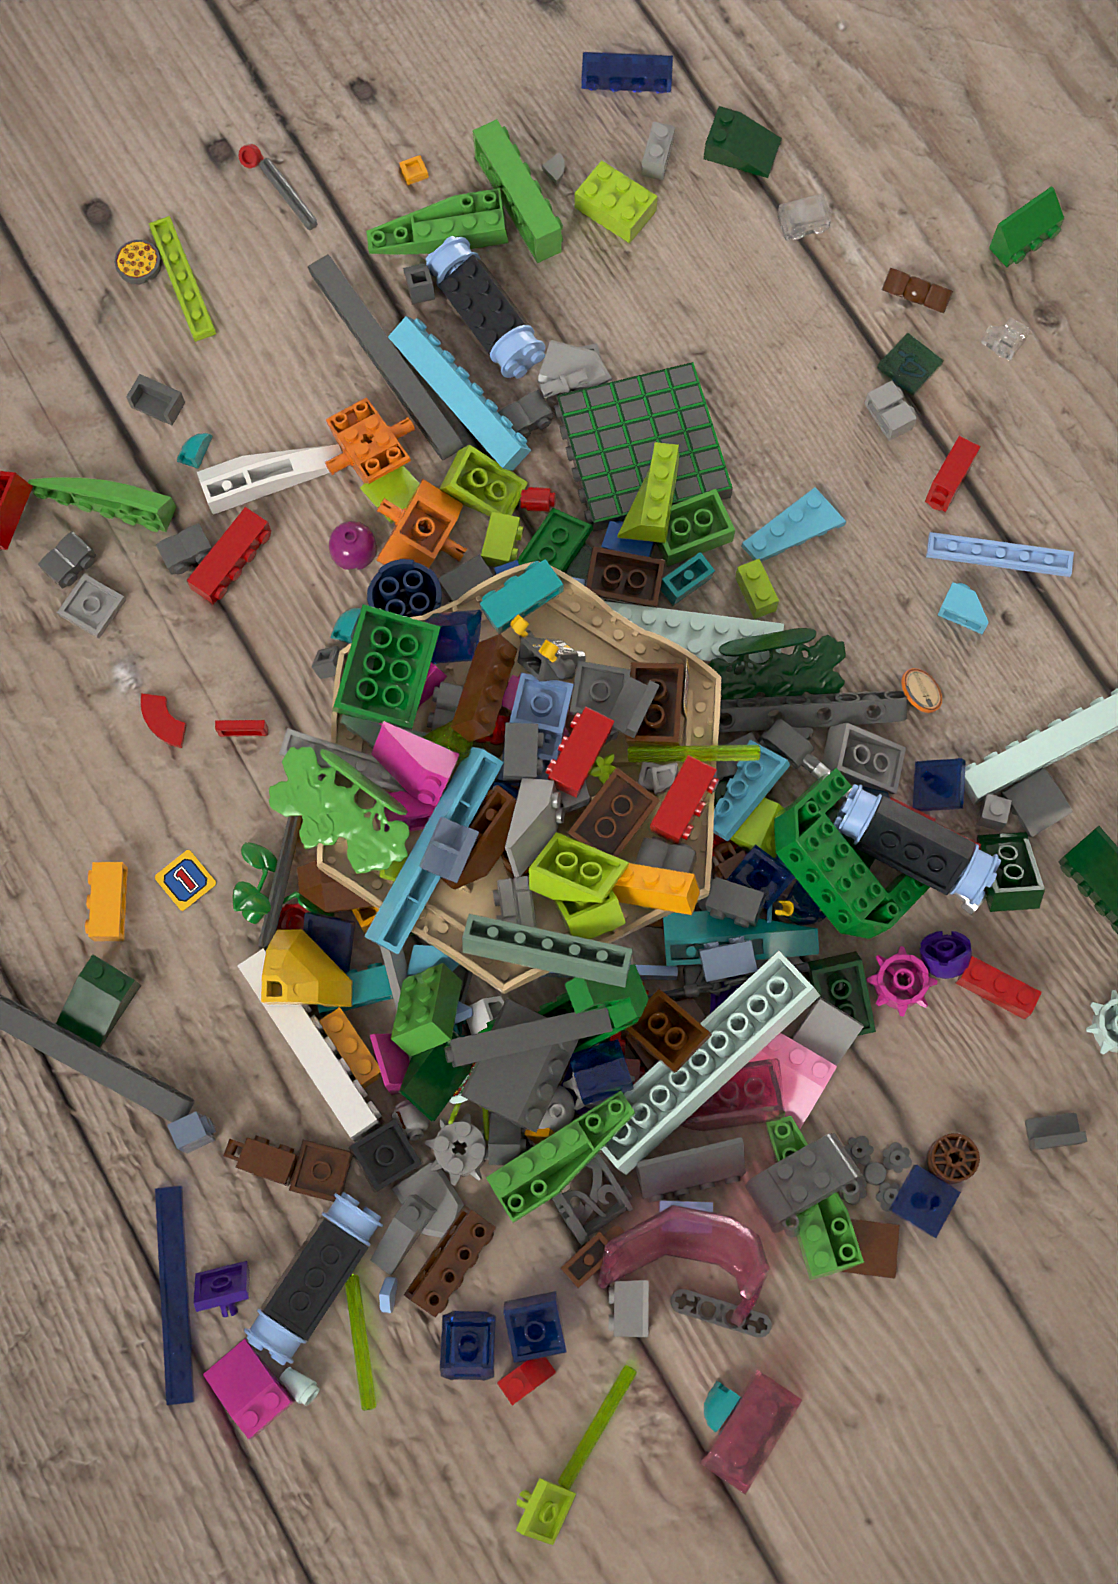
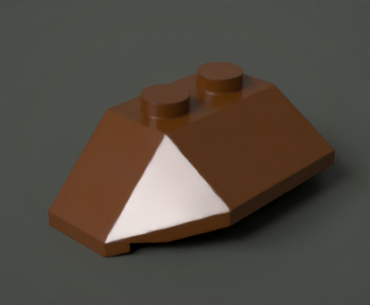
(493, 825)
(326, 891)

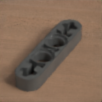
(719, 1316)

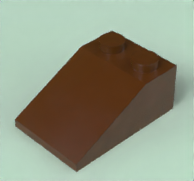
(668, 1031)

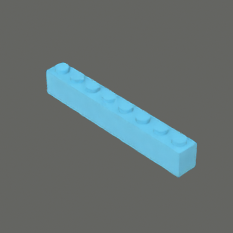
(460, 393)
(415, 884)

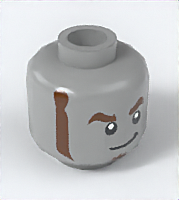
(410, 1120)

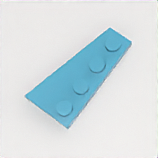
(800, 522)
(747, 790)

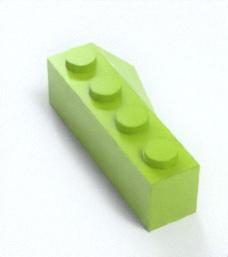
(652, 506)

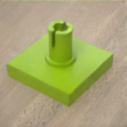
(544, 1511)

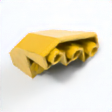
(302, 973)

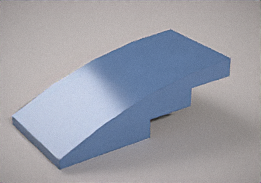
(545, 705)

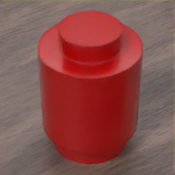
(538, 499)

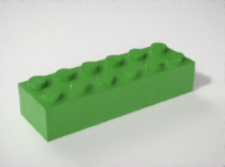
(519, 192)

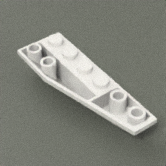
(262, 474)

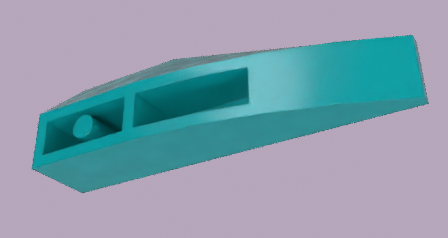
(687, 934)

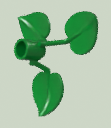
(248, 897)

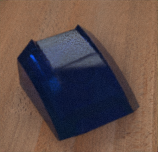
(468, 1345)

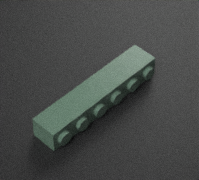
(547, 950)

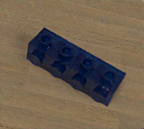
(626, 72)

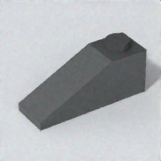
(402, 1233)

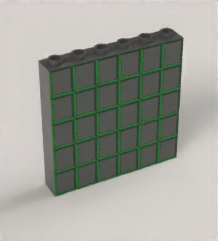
(614, 437)

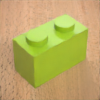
(501, 539)
(756, 588)

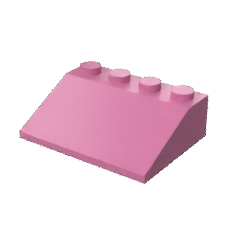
(802, 1075)

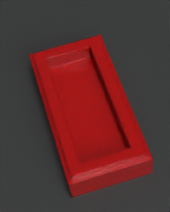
(236, 728)

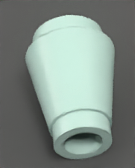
(301, 1387)

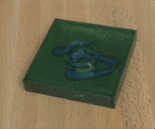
(910, 364)

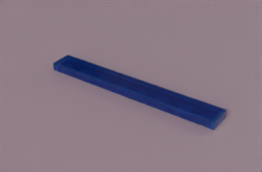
(174, 1295)

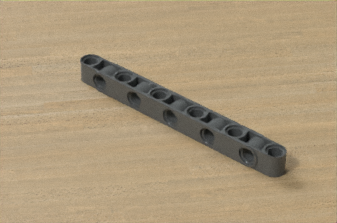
(802, 710)

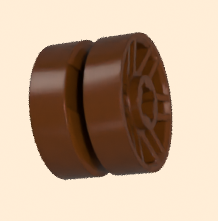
(964, 1152)

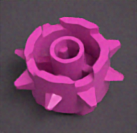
(887, 984)

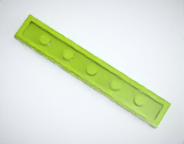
(182, 278)

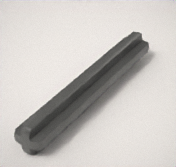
(288, 194)

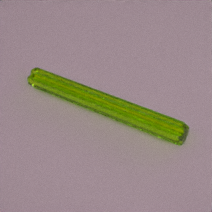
(701, 753)
(360, 1343)
(597, 1427)

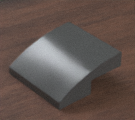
(1037, 802)

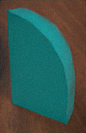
(194, 450)
(346, 625)
(719, 1405)

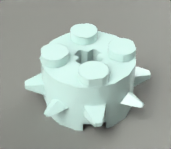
(1105, 1024)

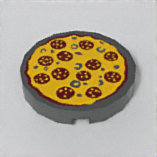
(137, 261)

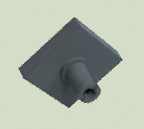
(597, 687)

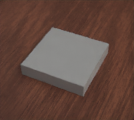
(91, 606)
(827, 1031)

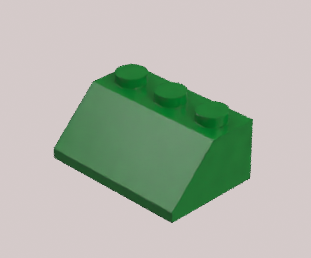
(1027, 228)

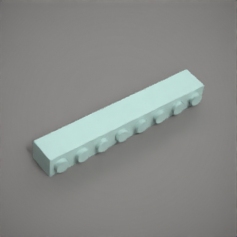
(1042, 748)

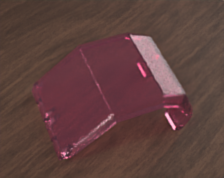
(695, 1237)

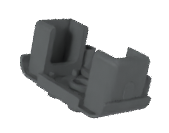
(804, 1181)

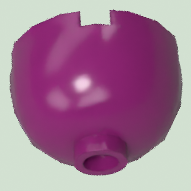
(352, 545)

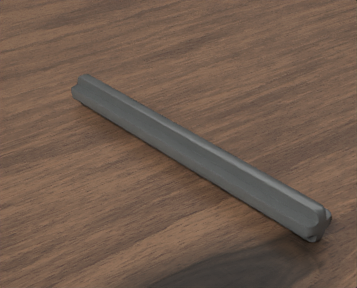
(280, 880)

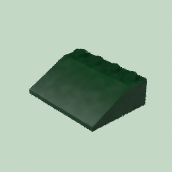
(1095, 870)

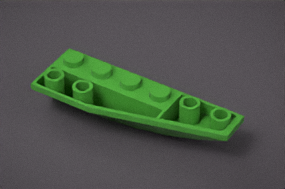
(470, 215)
(109, 499)
(558, 1159)
(826, 1227)

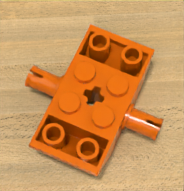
(367, 442)
(429, 509)

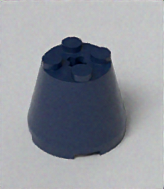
(403, 586)

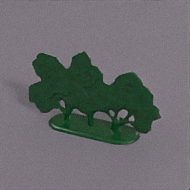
(781, 672)

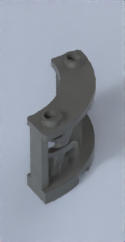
(577, 1216)

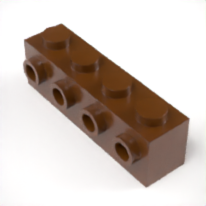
(484, 688)
(450, 1261)

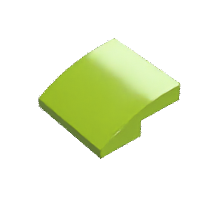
(395, 487)

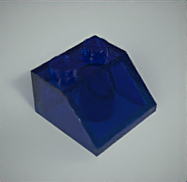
(601, 1072)
(534, 1327)

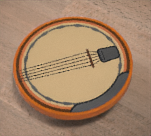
(921, 690)

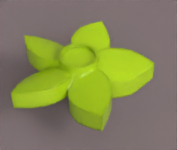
(603, 768)

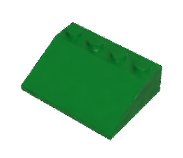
(386, 668)

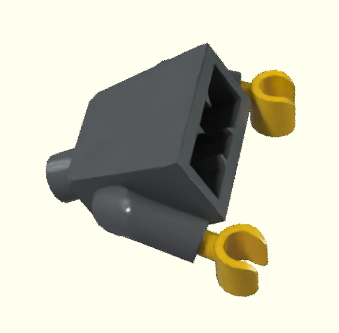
(545, 657)

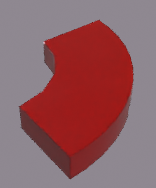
(160, 721)

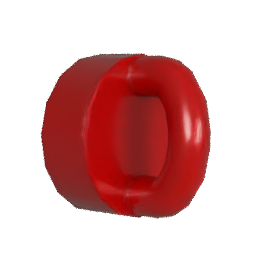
(250, 156)

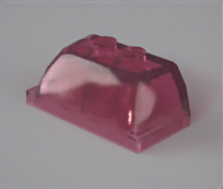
(745, 1099)
(750, 1431)

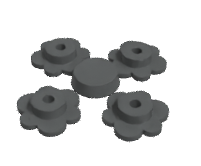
(875, 1172)

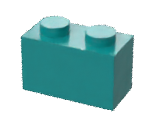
(686, 578)

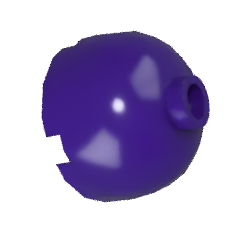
(946, 954)

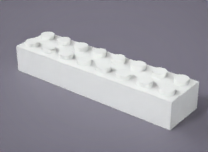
(318, 1058)

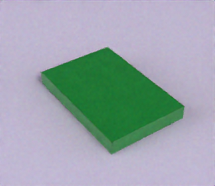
(556, 540)

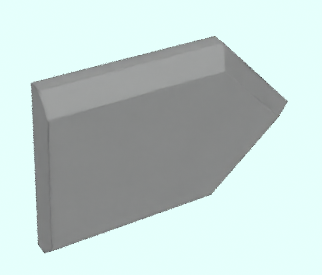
(568, 359)
(437, 1191)

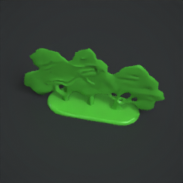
(332, 813)

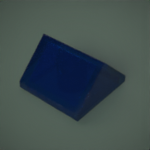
(457, 635)
(762, 873)

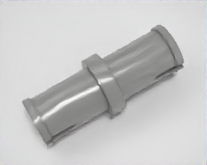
(564, 383)

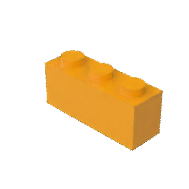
(657, 889)
(107, 901)
(351, 1047)

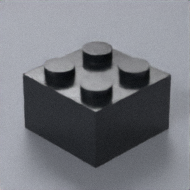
(385, 1155)

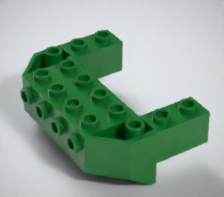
(833, 870)
(585, 995)

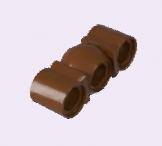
(917, 290)

